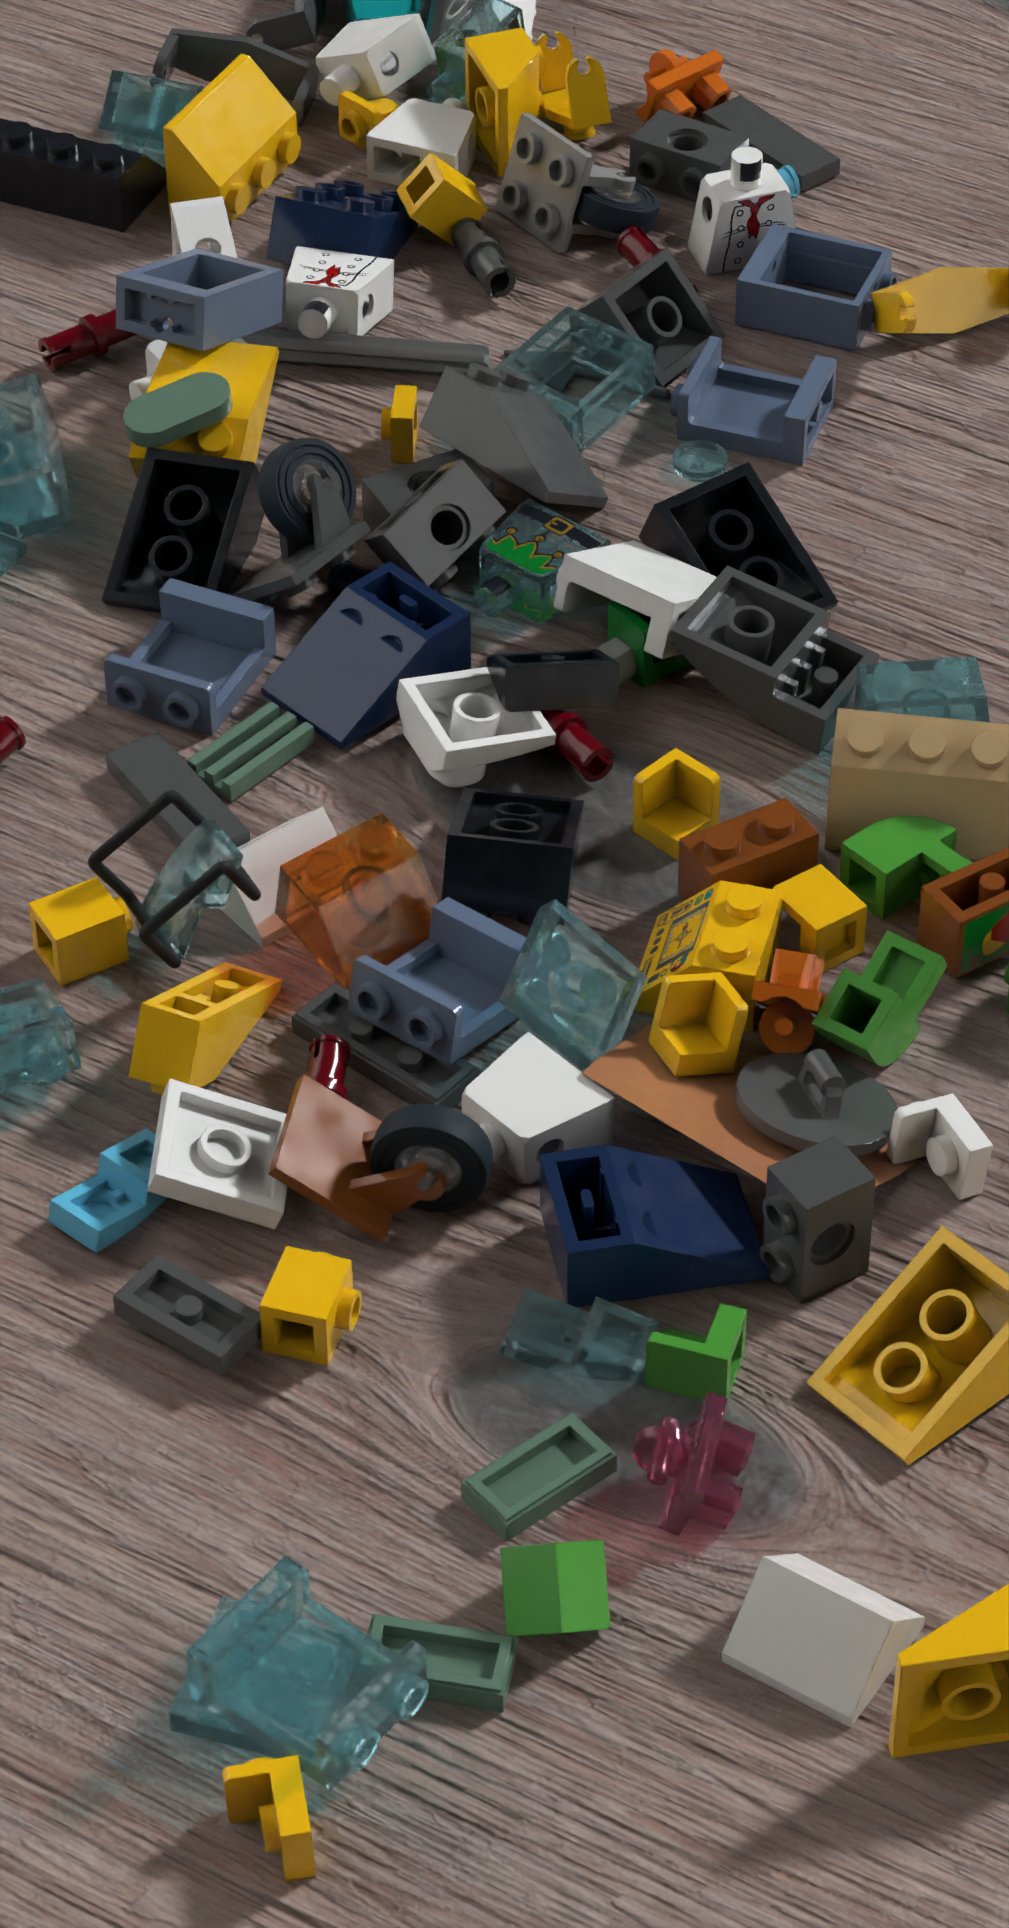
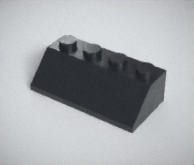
(75, 176)

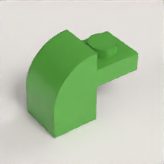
(897, 857)
(879, 1009)

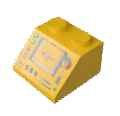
(717, 930)

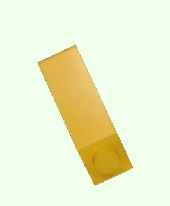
(199, 1025)

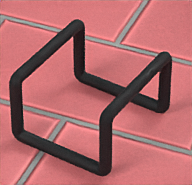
(150, 932)

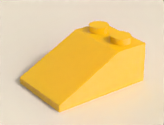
(250, 377)
(924, 1351)
(954, 1683)

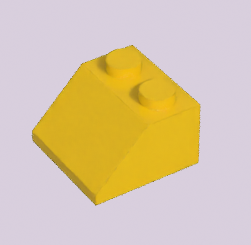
(501, 85)

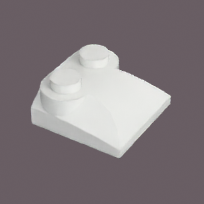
(461, 725)

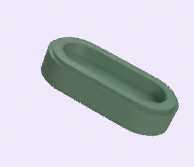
(177, 409)

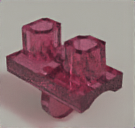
(688, 1461)

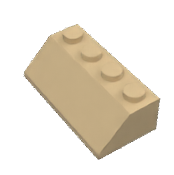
(920, 768)

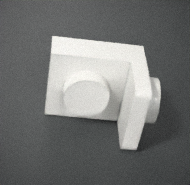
(948, 1139)

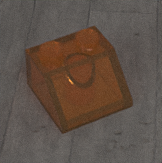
(357, 898)

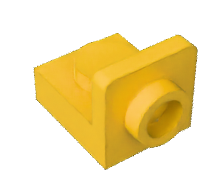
(360, 116)
(275, 1795)

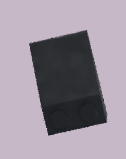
(187, 523)
(739, 526)
(511, 852)

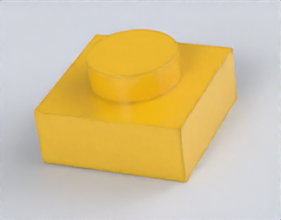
(401, 424)

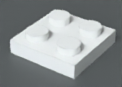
(217, 1154)

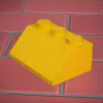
(230, 139)

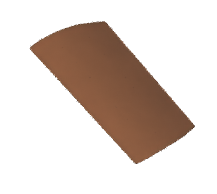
(704, 1108)

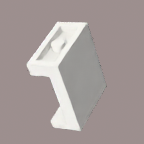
(637, 579)

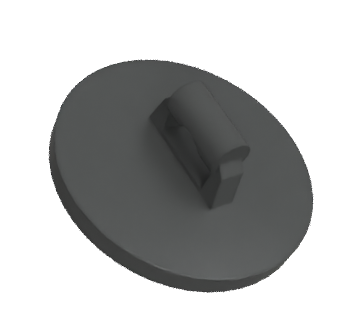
(813, 1098)

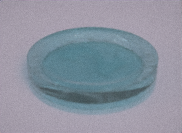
(699, 460)

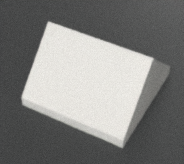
(262, 863)
(818, 1636)

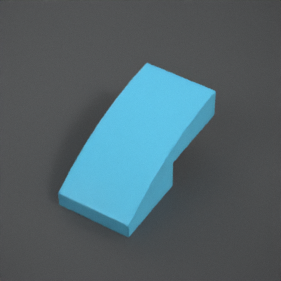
(112, 1200)

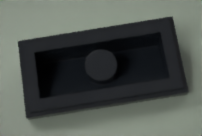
(554, 680)

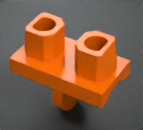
(677, 82)
(790, 1001)

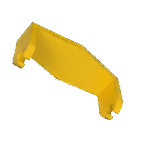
(569, 96)
(942, 300)

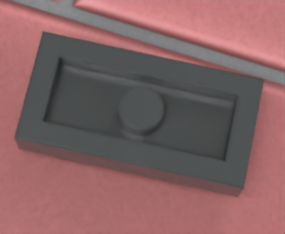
(188, 1314)

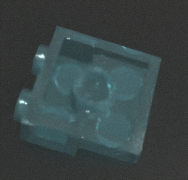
(34, 1036)

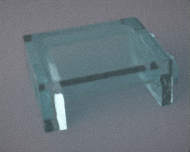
(304, 1677)

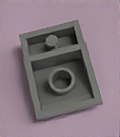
(772, 656)

